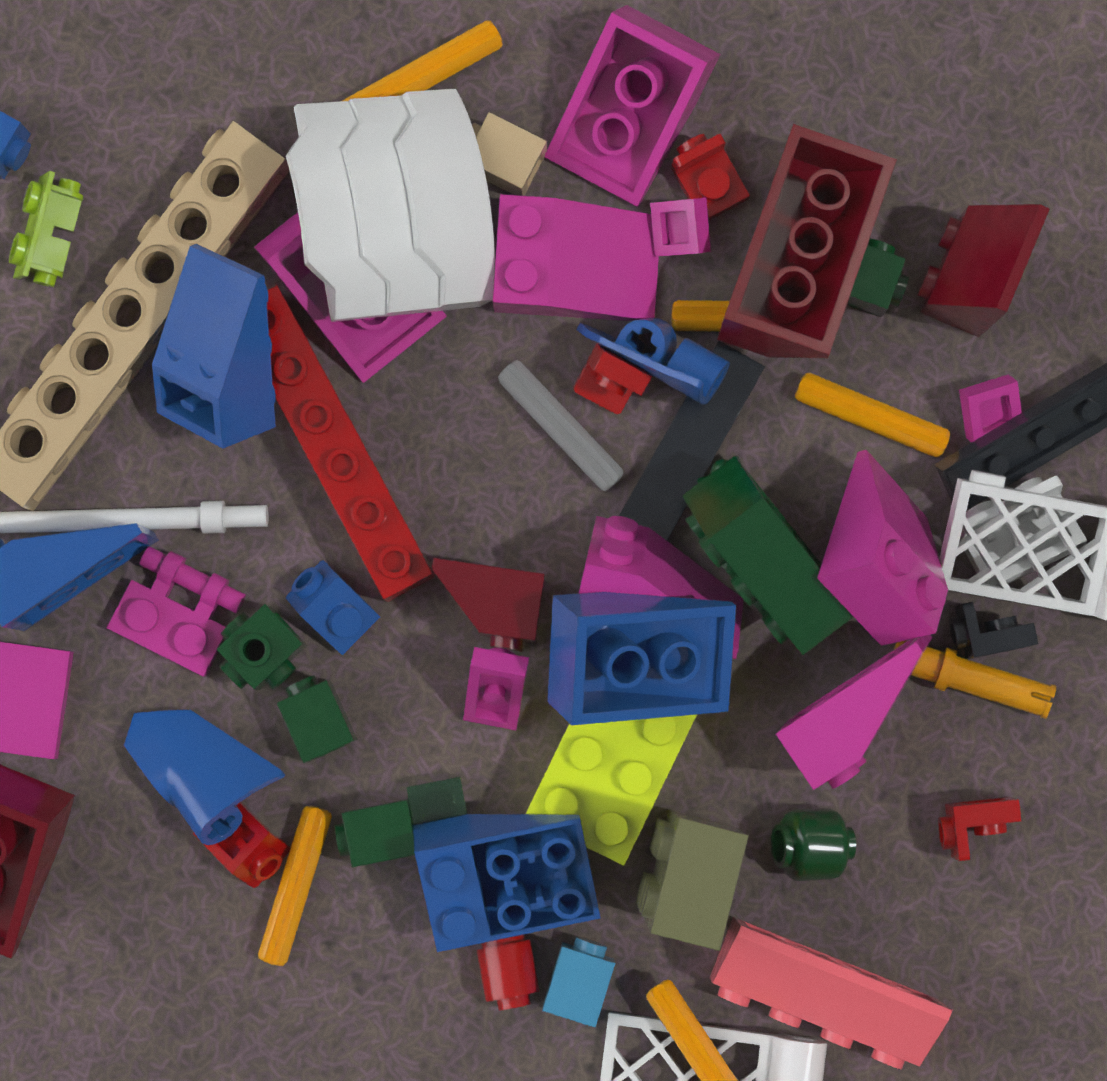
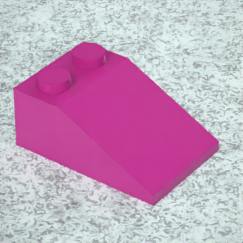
(631, 103)
(574, 260)
(362, 343)
(884, 558)
(641, 562)
(839, 727)

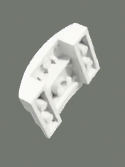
(393, 204)

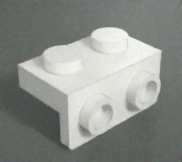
(1029, 522)

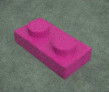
(495, 687)

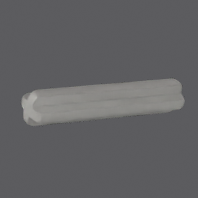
(560, 425)

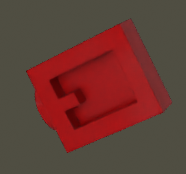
(708, 173)
(610, 380)
(985, 817)
(251, 851)

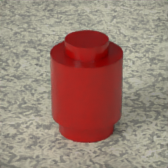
(508, 971)

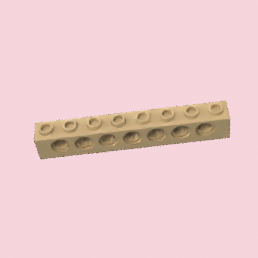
(130, 347)

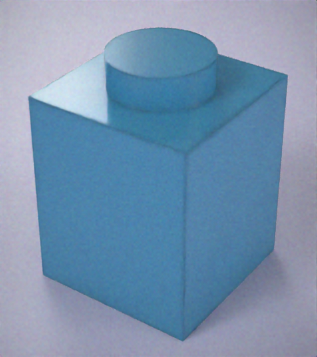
(579, 981)

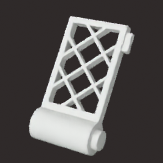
(1094, 591)
(780, 1055)

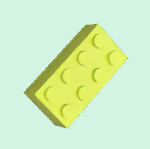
(611, 778)

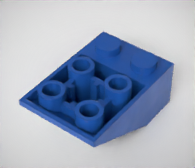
(216, 352)
(503, 876)

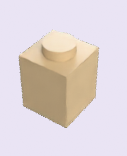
(509, 154)

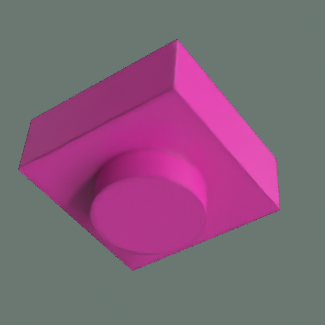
(680, 227)
(989, 405)

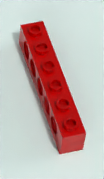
(341, 458)

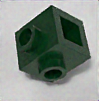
(280, 644)

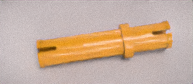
(983, 681)

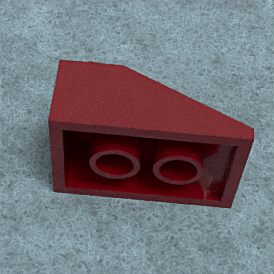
(981, 264)
(30, 835)

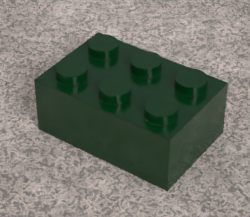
(763, 556)

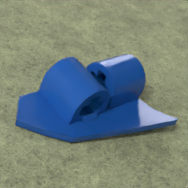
(688, 369)
(198, 769)

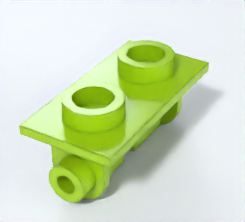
(37, 248)

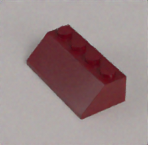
(807, 247)

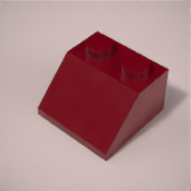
(496, 600)

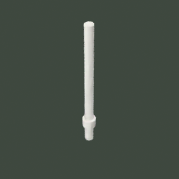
(210, 517)

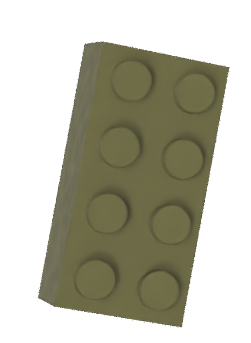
(692, 879)

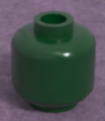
(812, 844)

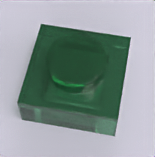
(437, 800)

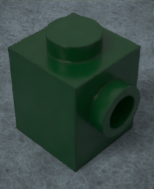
(878, 279)

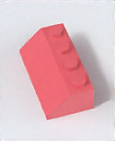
(827, 993)

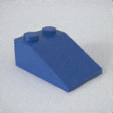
(54, 568)
(639, 656)

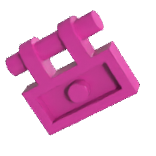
(169, 627)

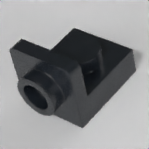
(1000, 634)

